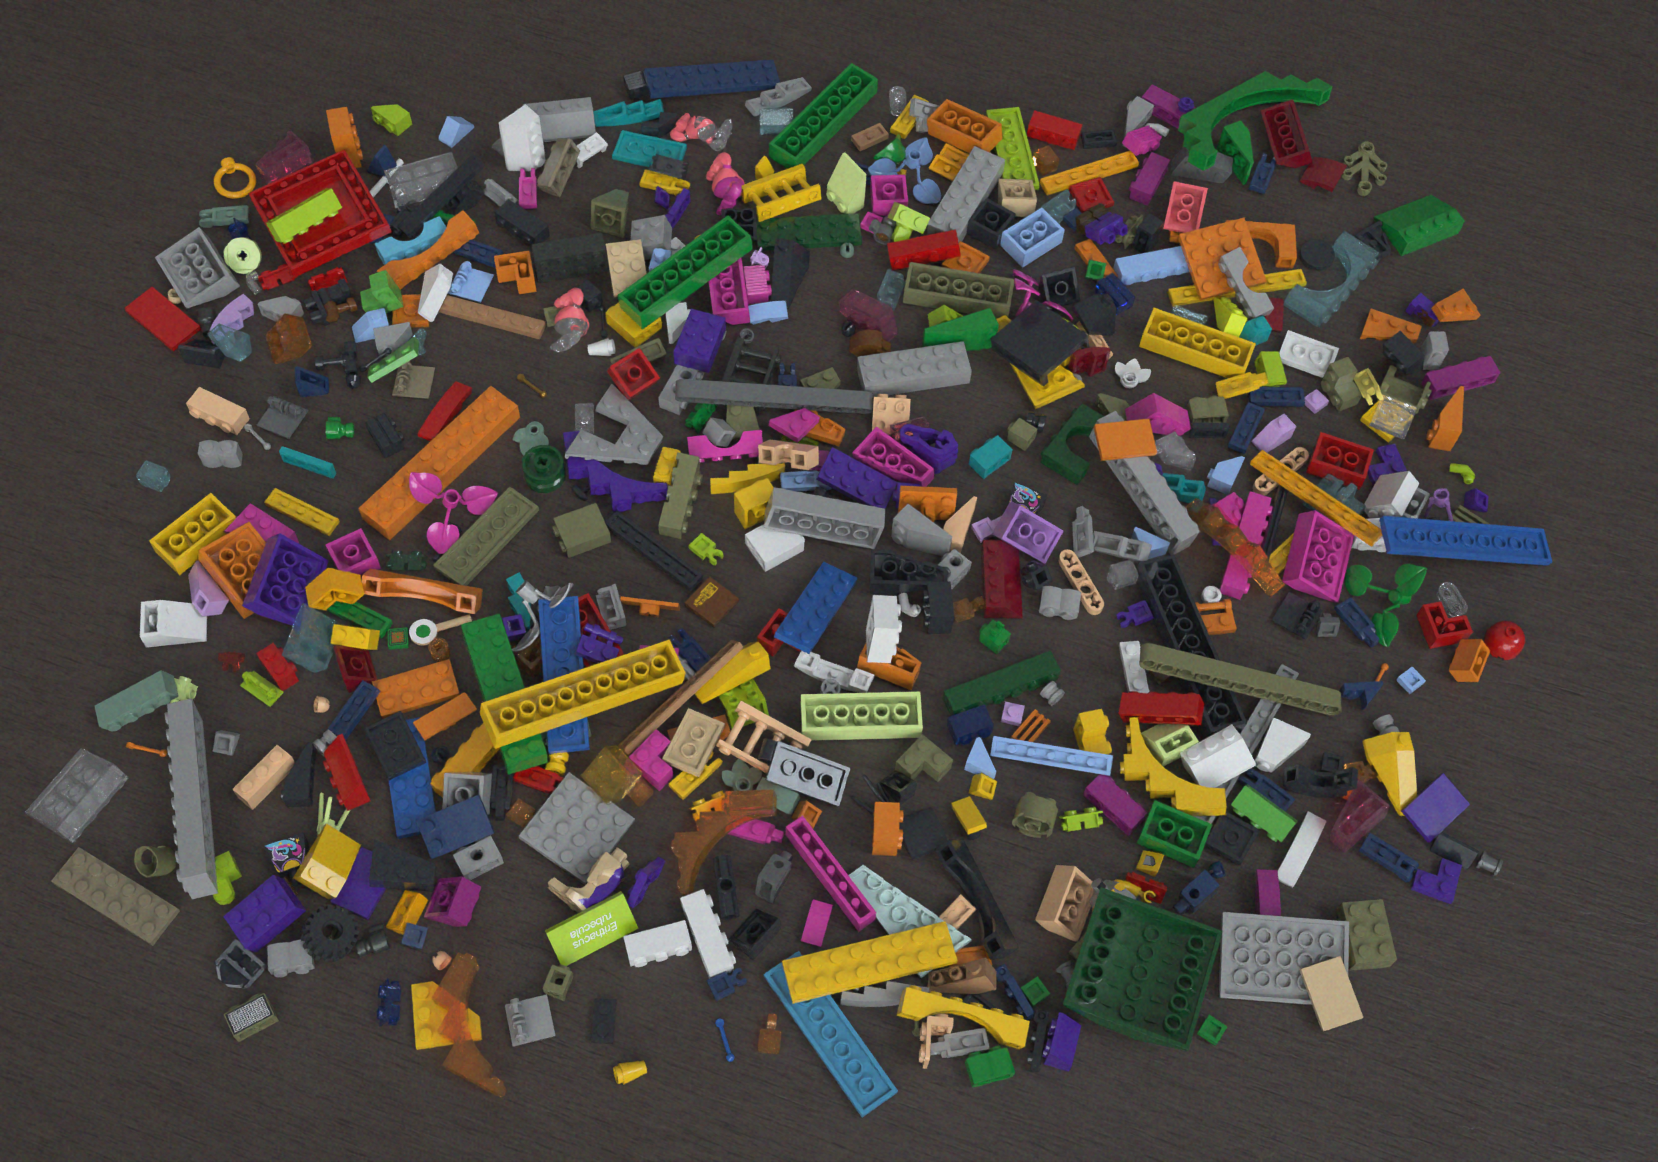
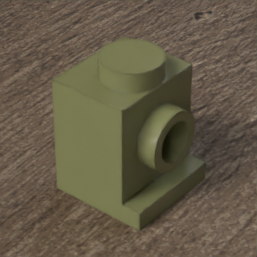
(558, 973)

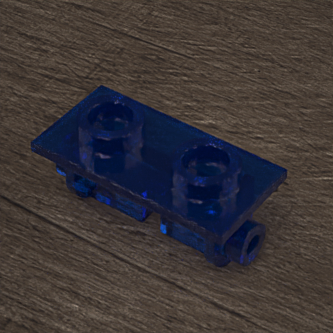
(238, 230)
(388, 994)

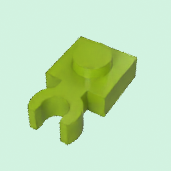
(704, 547)

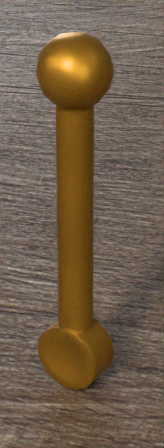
(521, 378)

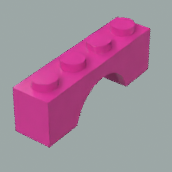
(704, 449)

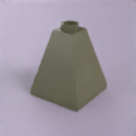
(610, 212)

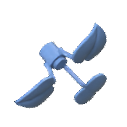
(917, 154)

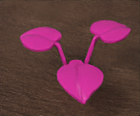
(1022, 285)
(427, 486)

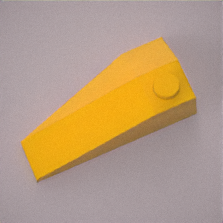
(742, 667)
(1395, 764)

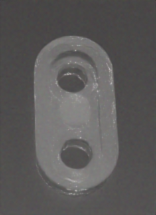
(897, 100)
(1453, 600)

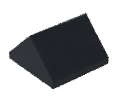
(1059, 287)
(201, 353)
(756, 933)

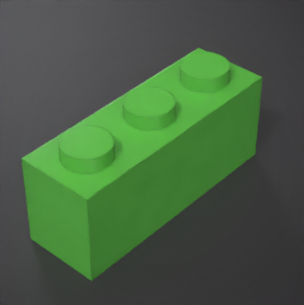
(1263, 813)

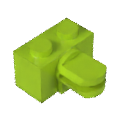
(906, 221)
(226, 873)

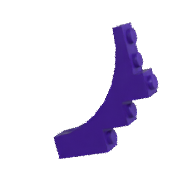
(604, 481)

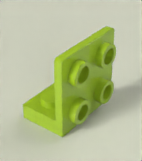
(746, 692)

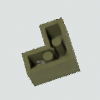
(1339, 384)
(924, 756)

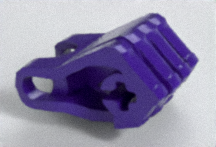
(939, 457)

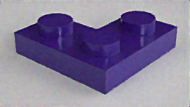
(1390, 463)
(644, 878)
(1438, 886)

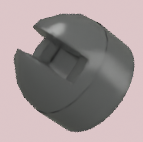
(744, 333)

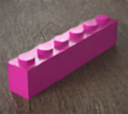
(1252, 524)
(830, 873)

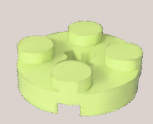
(236, 263)

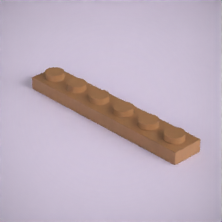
(492, 317)

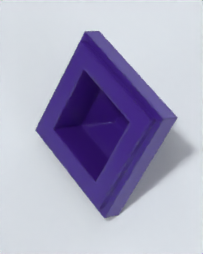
(661, 198)

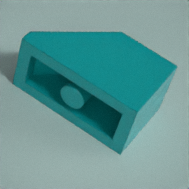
(1256, 330)

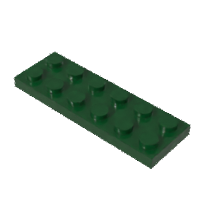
(810, 231)

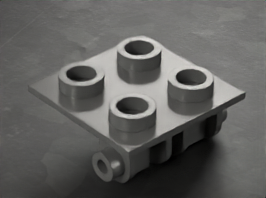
(282, 417)

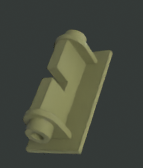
(1132, 225)

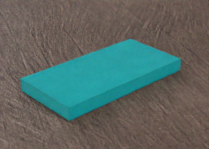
(640, 148)

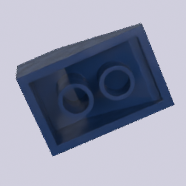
(455, 826)

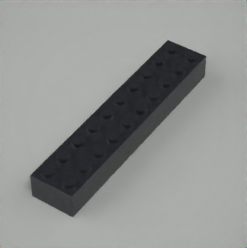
(1185, 631)

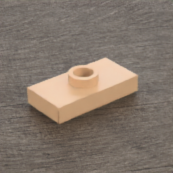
(957, 912)

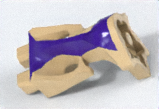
(602, 881)

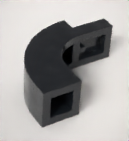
(1320, 784)

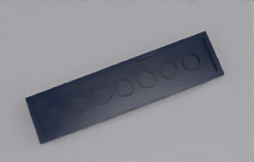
(711, 78)

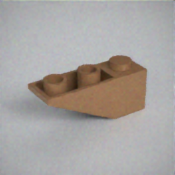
(966, 978)

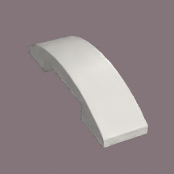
(822, 670)
(1300, 849)

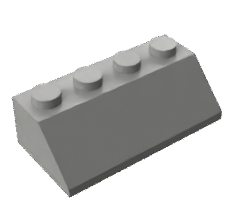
(565, 118)

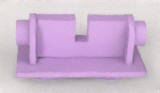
(759, 258)

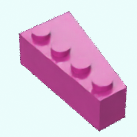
(893, 459)

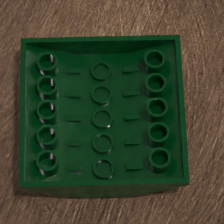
(1142, 970)

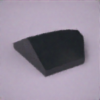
(238, 966)

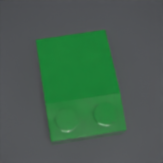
(1236, 143)

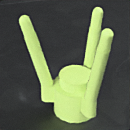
(321, 822)

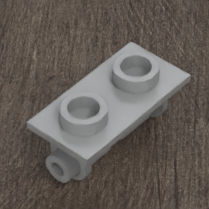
(497, 193)

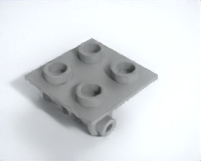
(529, 1020)

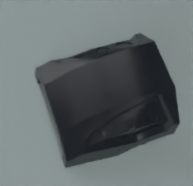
(744, 218)

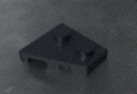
(1376, 239)

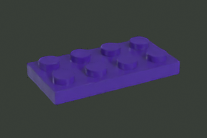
(856, 479)

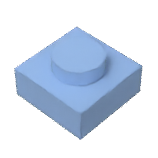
(1410, 680)

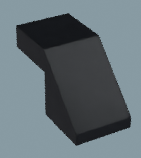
(659, 129)

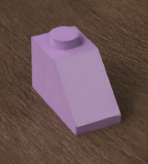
(1274, 434)

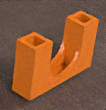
(1280, 237)

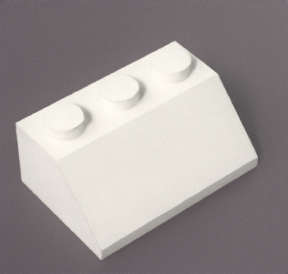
(1217, 758)

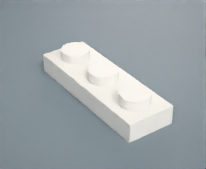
(1134, 674)

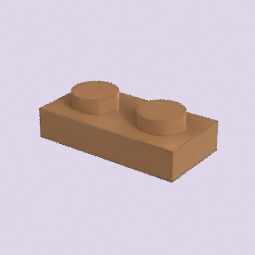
(869, 137)

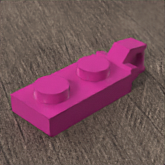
(758, 832)

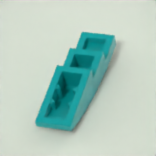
(628, 114)

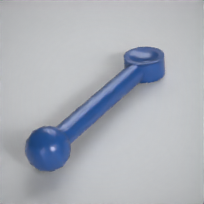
(720, 1023)

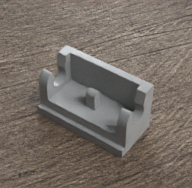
(611, 607)

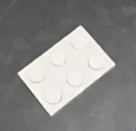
(1307, 354)

